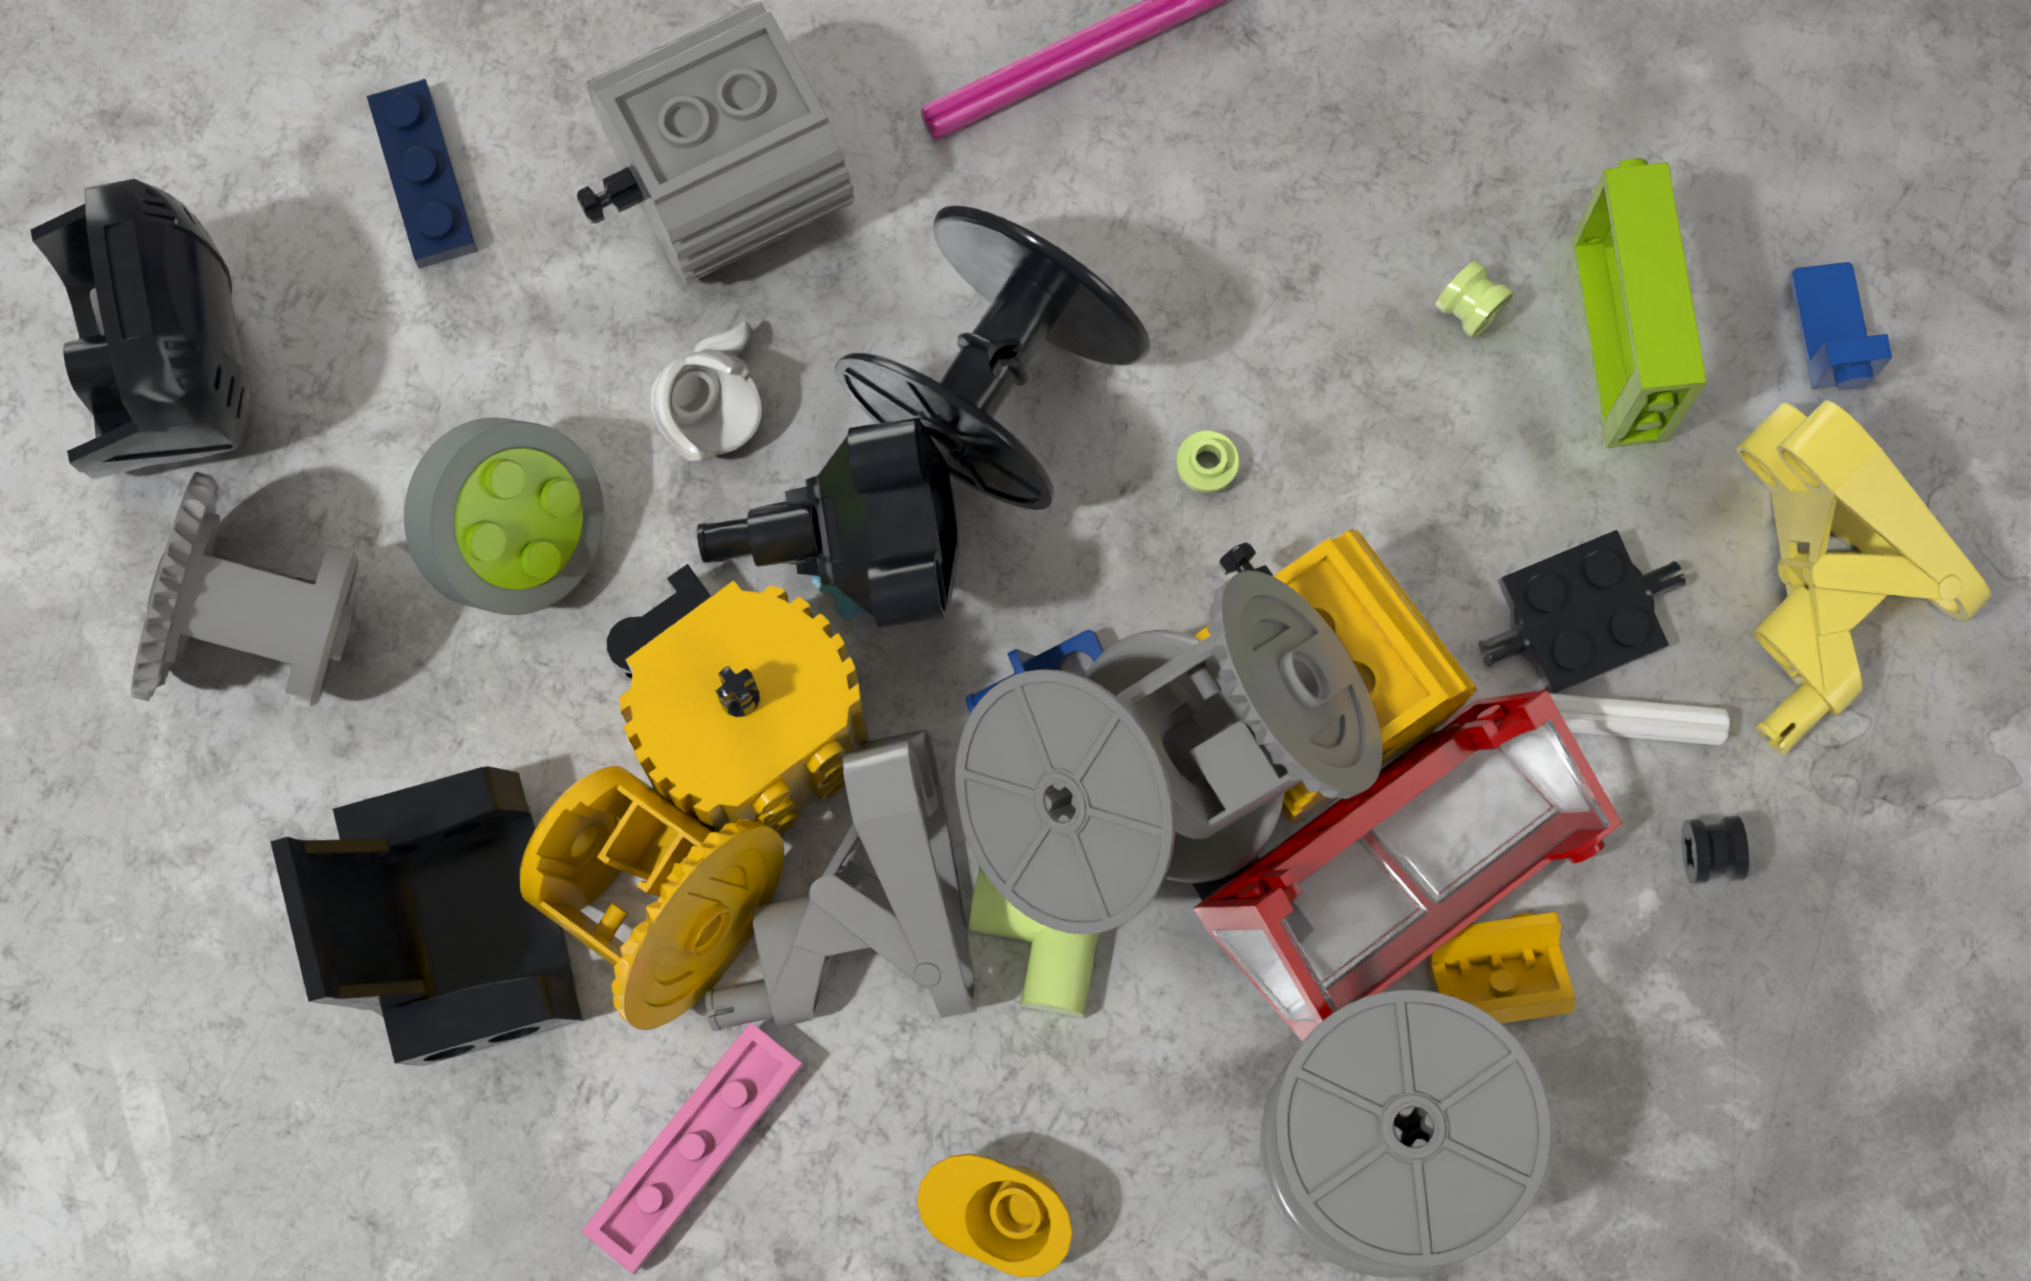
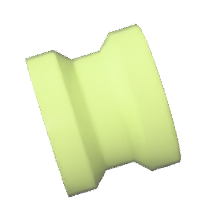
(1474, 299)

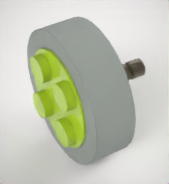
(504, 515)

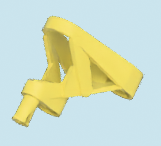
(1839, 481)

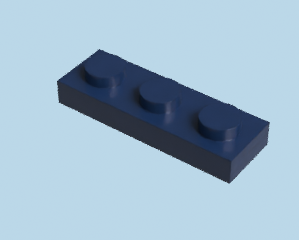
(422, 173)

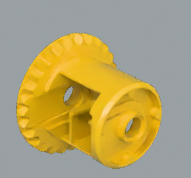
(700, 875)

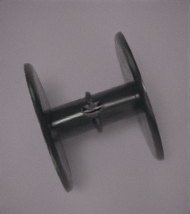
(1033, 297)

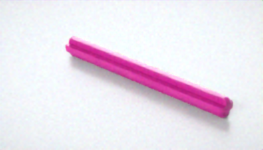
(1056, 62)

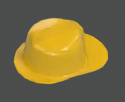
(996, 1214)

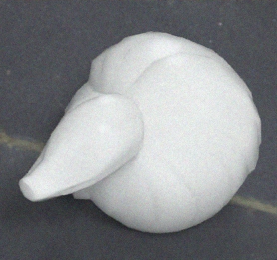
(709, 398)

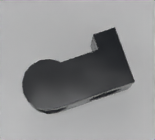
(635, 632)

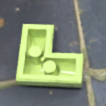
(1058, 961)

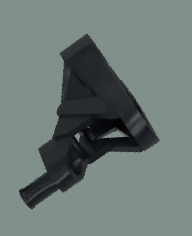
(868, 523)

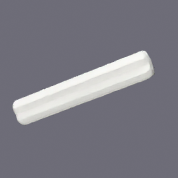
(1643, 719)

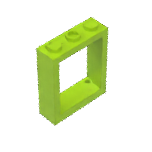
(1638, 304)

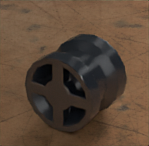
(1715, 850)

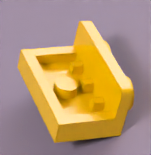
(1506, 968)

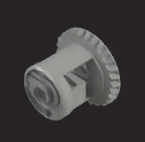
(241, 604)
(1297, 700)

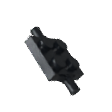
(1582, 613)

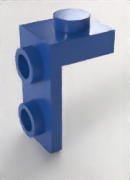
(1835, 328)

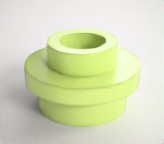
(1204, 479)

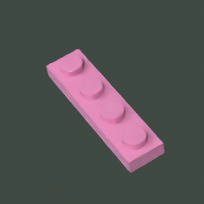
(692, 1148)

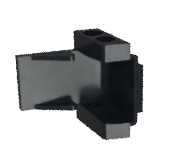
(429, 918)

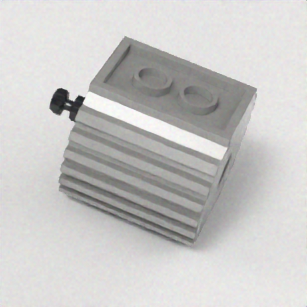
(718, 143)

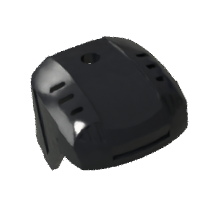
(170, 358)

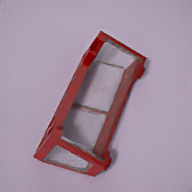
(1411, 858)

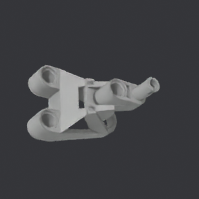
(905, 916)

